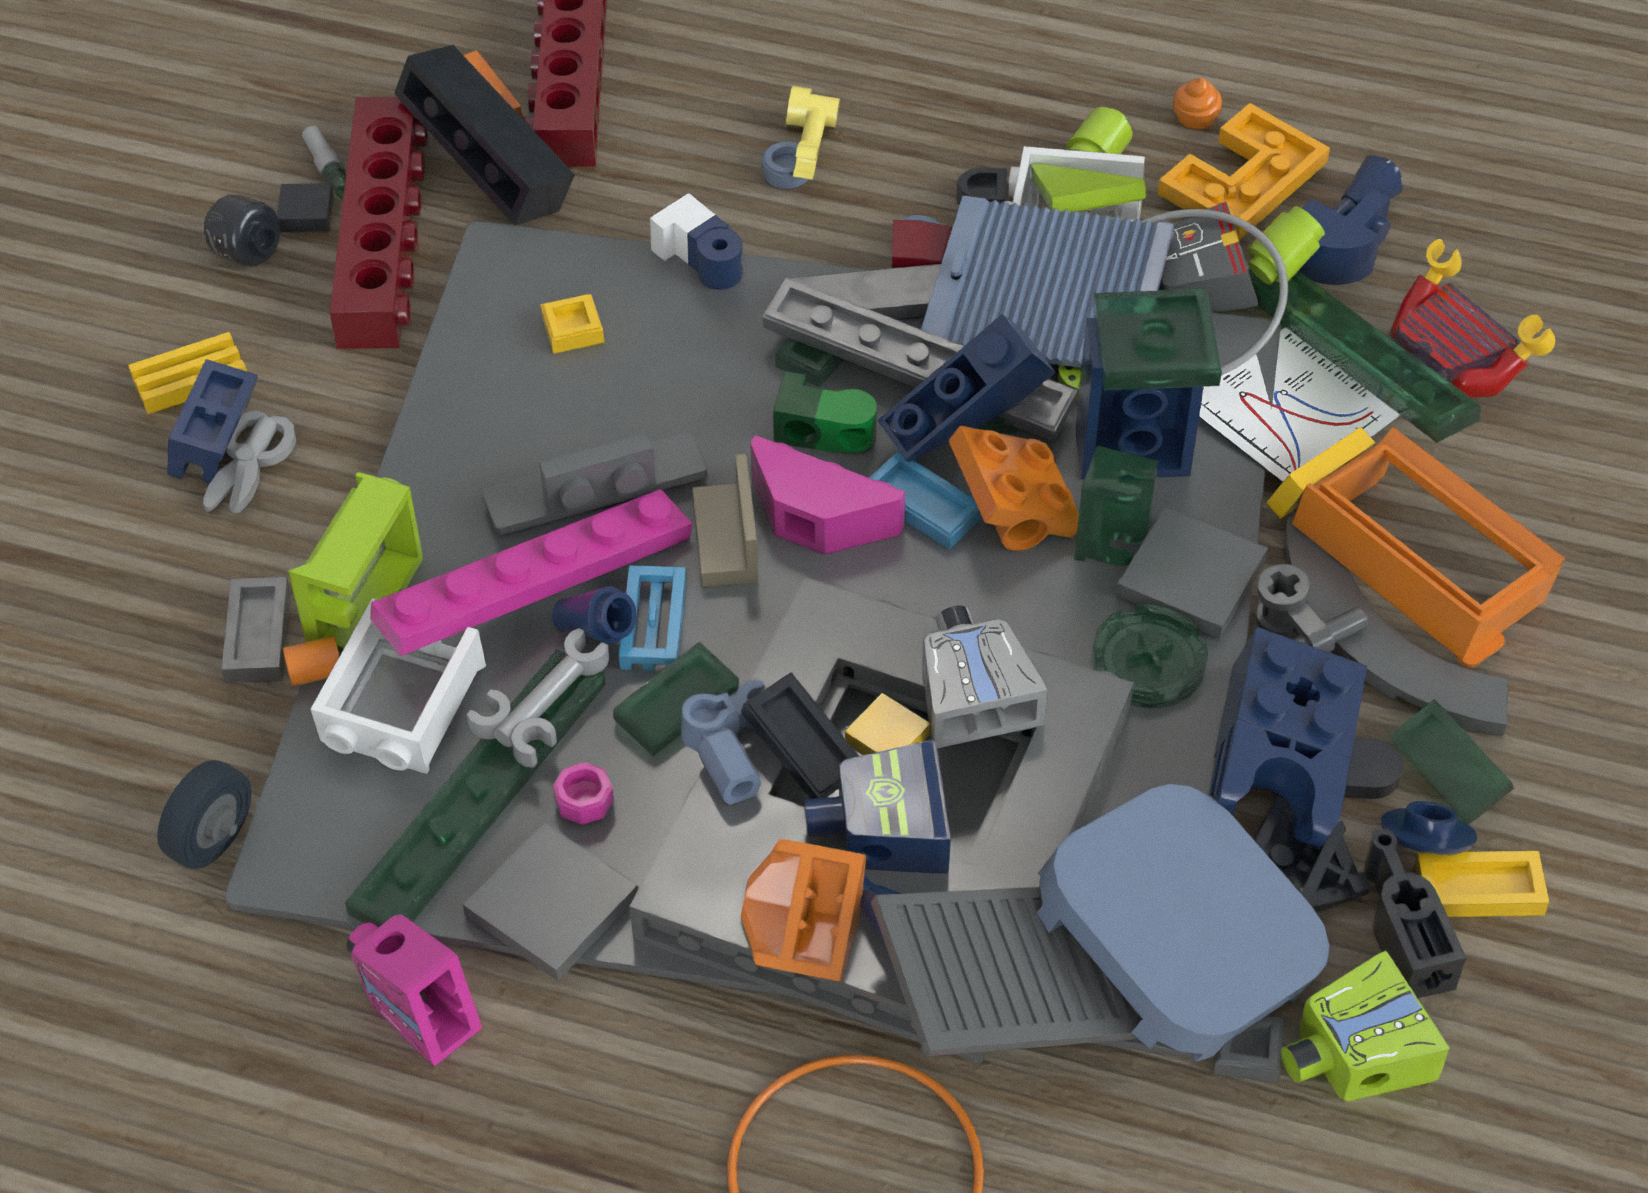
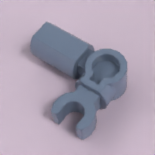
(711, 728)

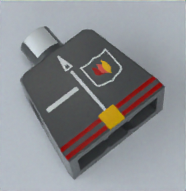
(1209, 257)

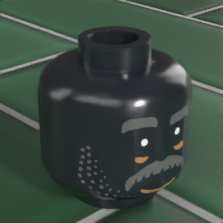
(242, 230)

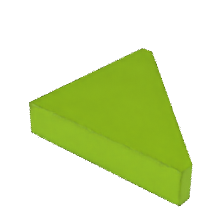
(1084, 189)

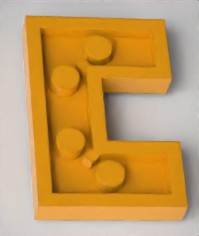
(1277, 166)

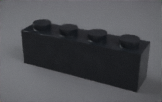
(484, 134)

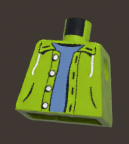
(1367, 1035)

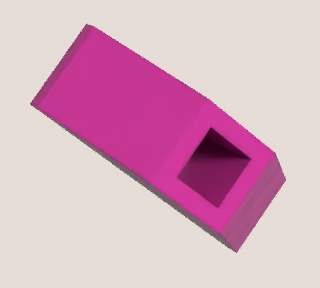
(821, 501)

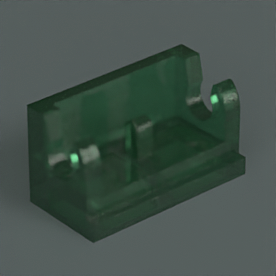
(1114, 505)

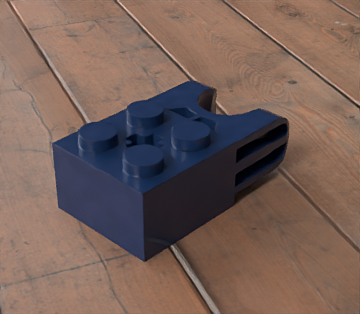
(1289, 730)

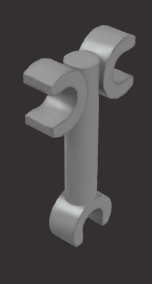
(523, 722)

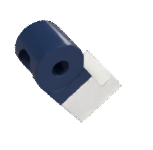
(699, 240)

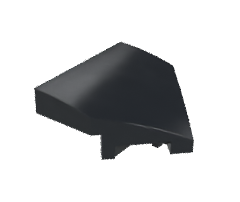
(1321, 874)

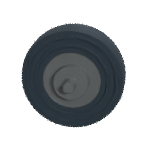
(204, 814)

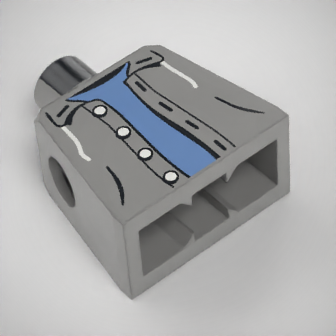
(978, 680)

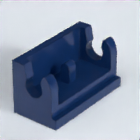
(209, 418)

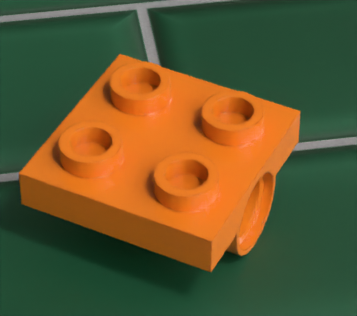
(1015, 486)

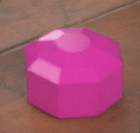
(583, 793)

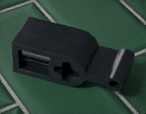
(1412, 922)

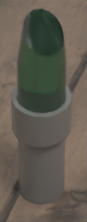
(325, 159)

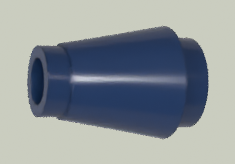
(601, 613)

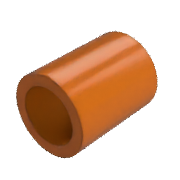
(311, 660)

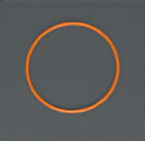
(855, 1059)

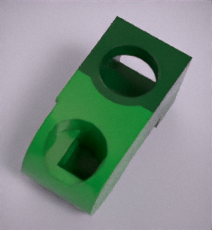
(823, 417)

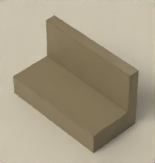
(727, 530)

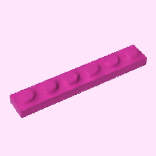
(529, 572)

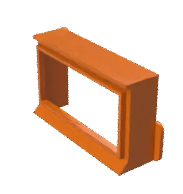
(1402, 576)

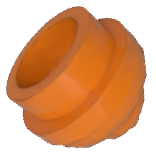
(1197, 104)

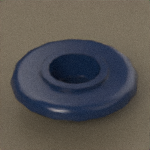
(1430, 828)

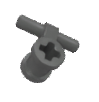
(1284, 610)

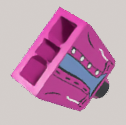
(400, 963)

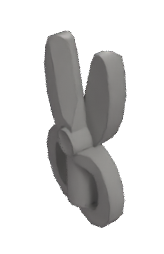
(244, 471)

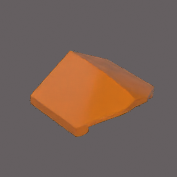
(804, 908)

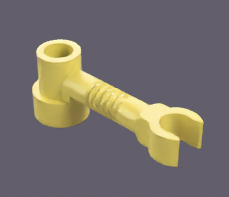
(812, 114)

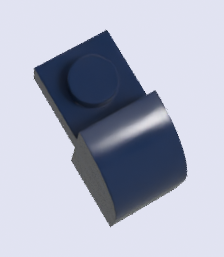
(1349, 241)

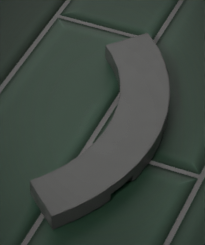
(1392, 661)

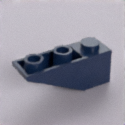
(968, 389)

